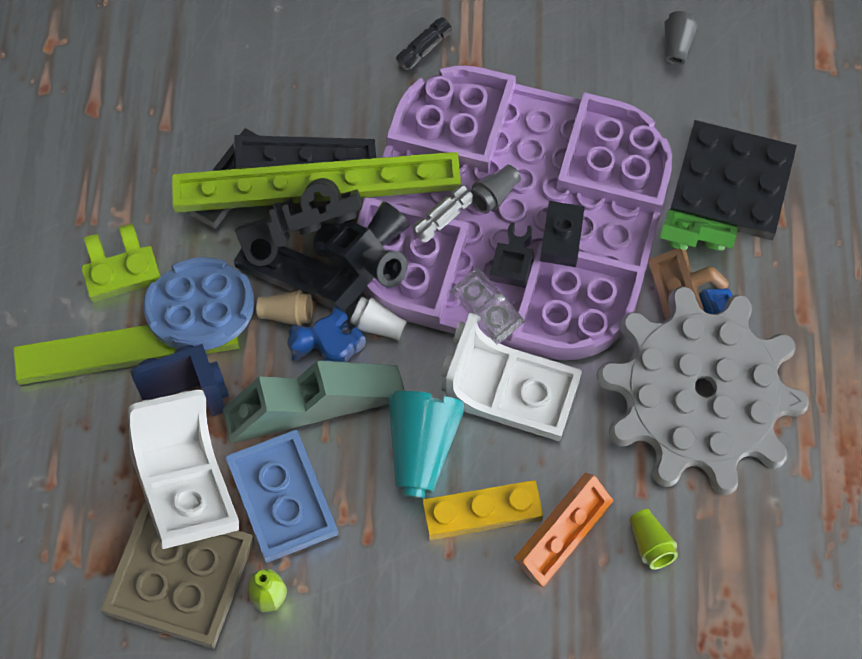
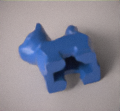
(327, 338)

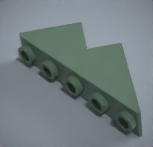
(317, 395)

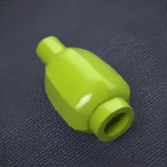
(266, 590)

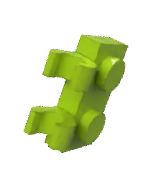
(120, 272)

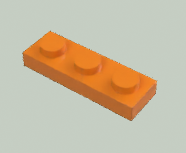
(563, 529)

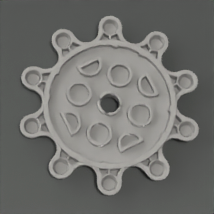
(680, 422)

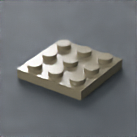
(177, 588)

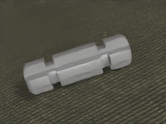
(442, 213)

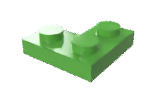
(685, 230)

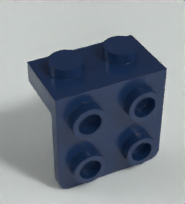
(180, 372)

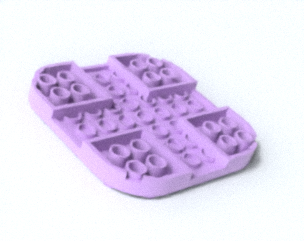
(566, 152)

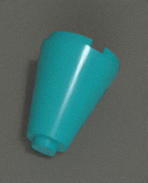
(421, 438)

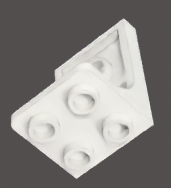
(509, 383)
(179, 469)

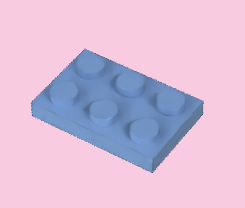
(281, 496)

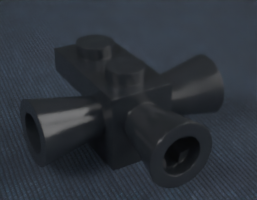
(361, 256)

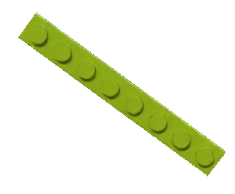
(279, 183)

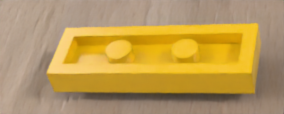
(482, 510)

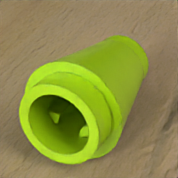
(653, 541)

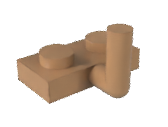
(674, 270)

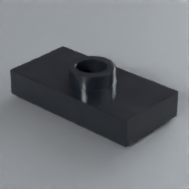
(562, 234)

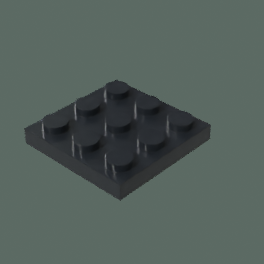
(734, 178)

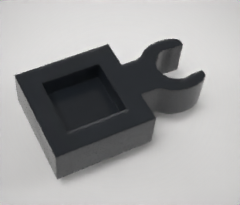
(513, 260)

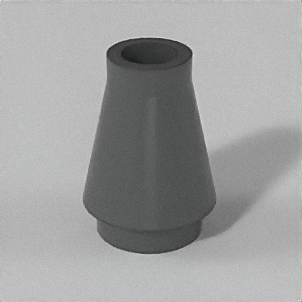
(679, 34)
(494, 189)

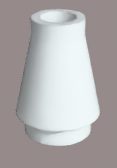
(376, 319)

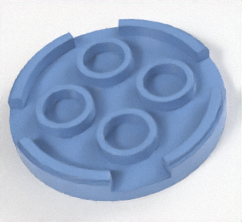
(199, 304)

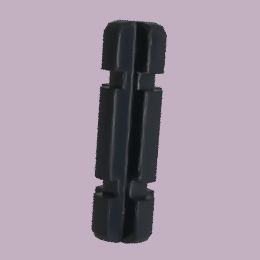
(424, 43)

